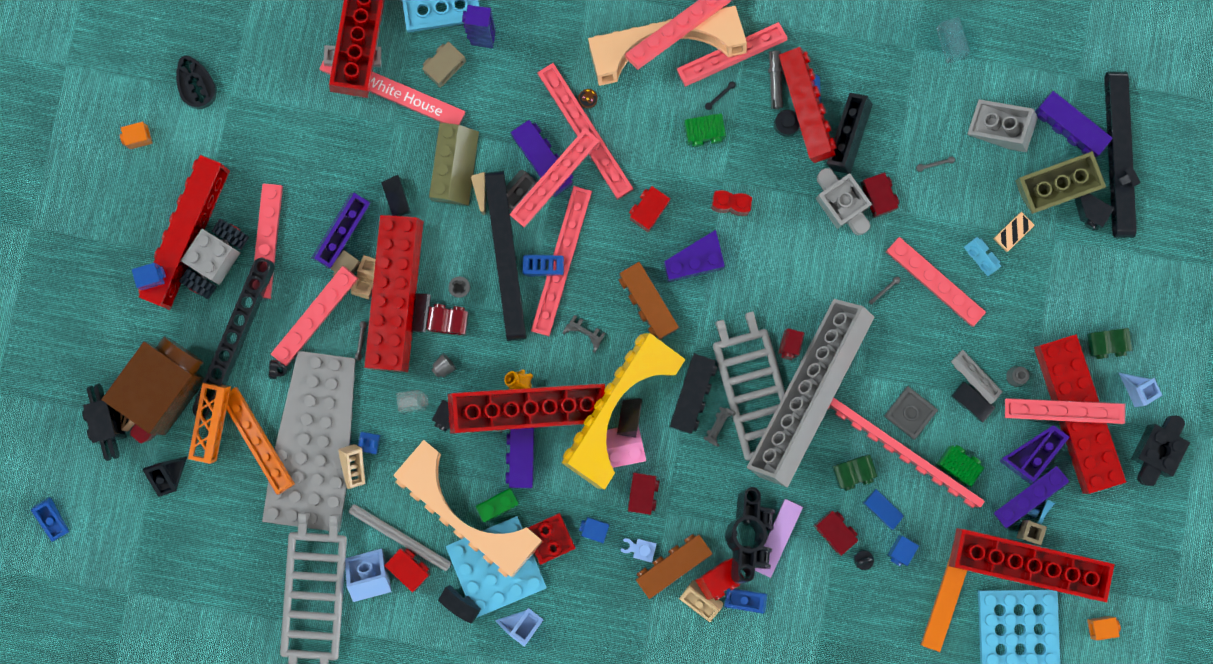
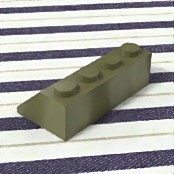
(453, 164)
(1060, 183)

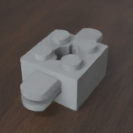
(843, 201)

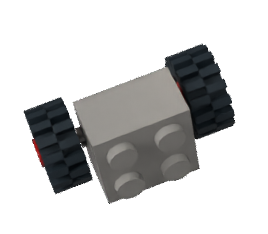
(211, 257)

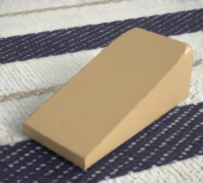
(480, 190)

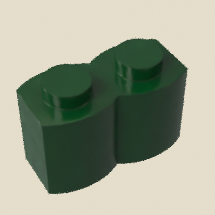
(1109, 342)
(854, 472)

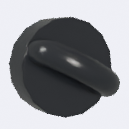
(273, 374)
(863, 560)

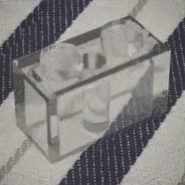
(412, 401)

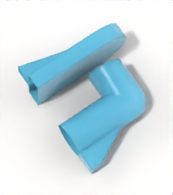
(1048, 505)

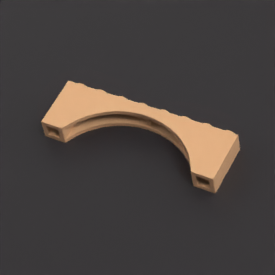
(609, 50)
(421, 477)

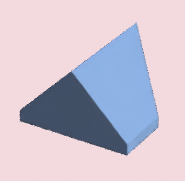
(1140, 389)
(521, 625)

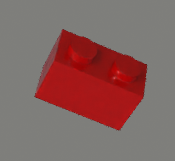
(649, 208)
(408, 569)
(717, 580)

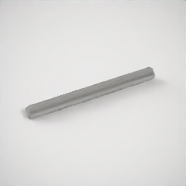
(400, 537)

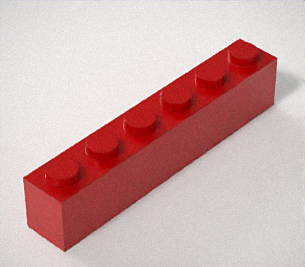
(807, 104)

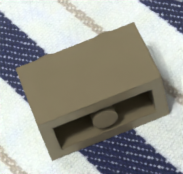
(443, 64)

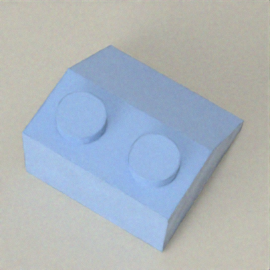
(367, 575)

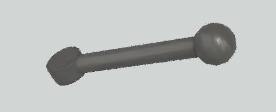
(920, 167)
(896, 280)
(358, 355)

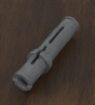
(775, 80)

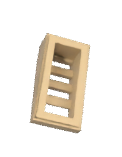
(345, 459)

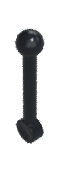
(708, 106)

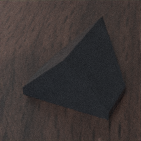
(165, 475)

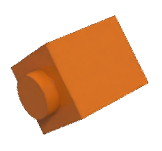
(135, 135)
(1103, 628)

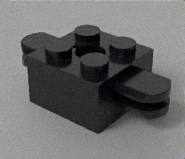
(103, 423)
(1160, 450)

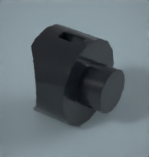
(786, 123)

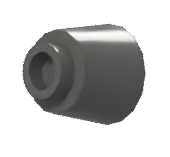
(459, 287)
(443, 366)
(1017, 376)

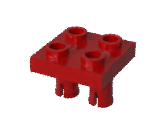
(554, 537)

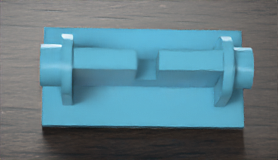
(977, 250)

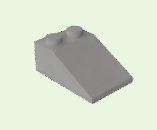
(1003, 124)

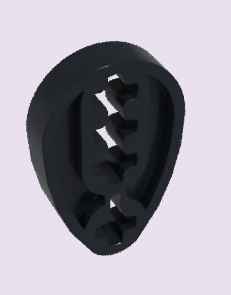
(187, 90)

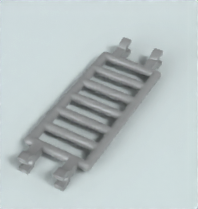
(728, 382)
(302, 534)

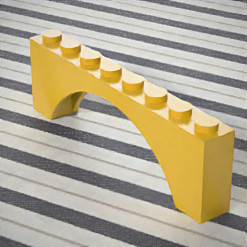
(589, 451)

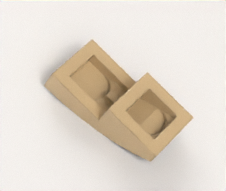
(365, 273)

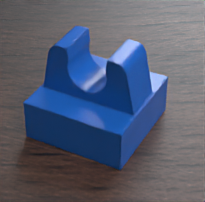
(369, 442)

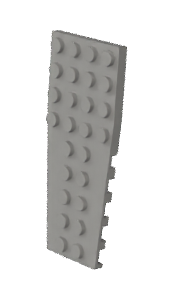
(308, 441)

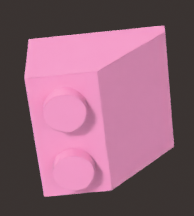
(624, 449)

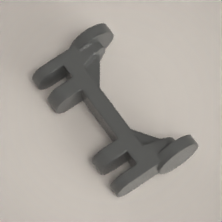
(572, 326)
(721, 418)

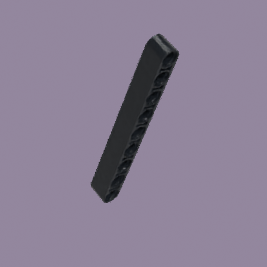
(1120, 153)
(505, 256)
(240, 330)

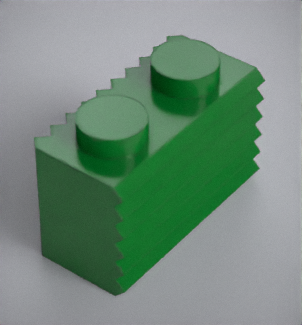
(704, 130)
(960, 465)
(497, 505)

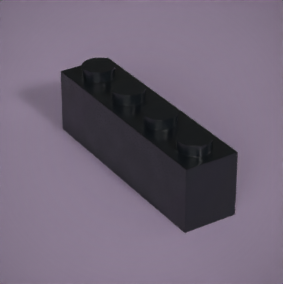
(850, 132)
(692, 393)

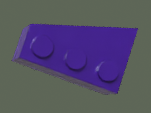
(697, 259)
(1035, 455)

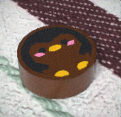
(588, 98)

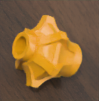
(518, 380)

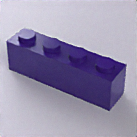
(479, 26)
(1072, 124)
(537, 151)
(340, 230)
(520, 458)
(1031, 497)

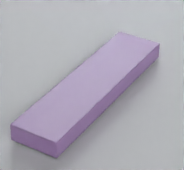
(779, 536)

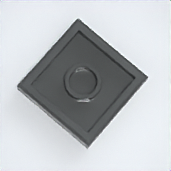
(910, 413)

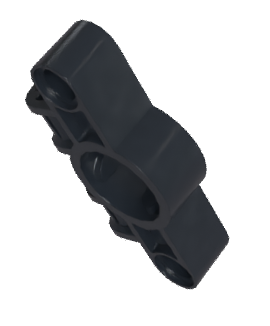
(761, 521)

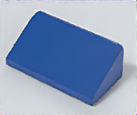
(883, 509)

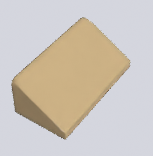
(697, 601)

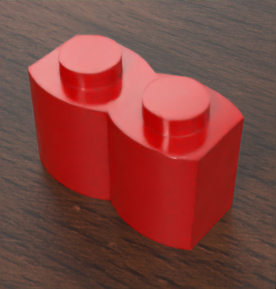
(726, 202)

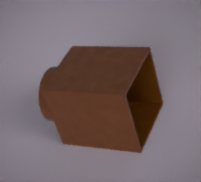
(156, 385)

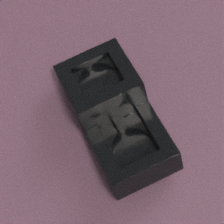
(973, 402)
(461, 607)

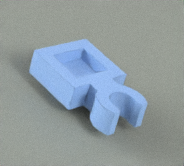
(642, 549)

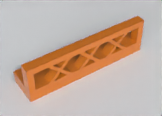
(216, 425)

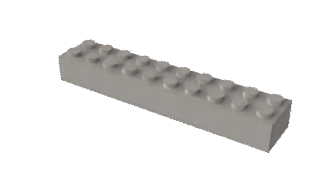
(810, 392)

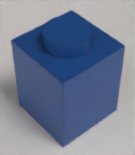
(148, 276)
(594, 529)
(902, 551)

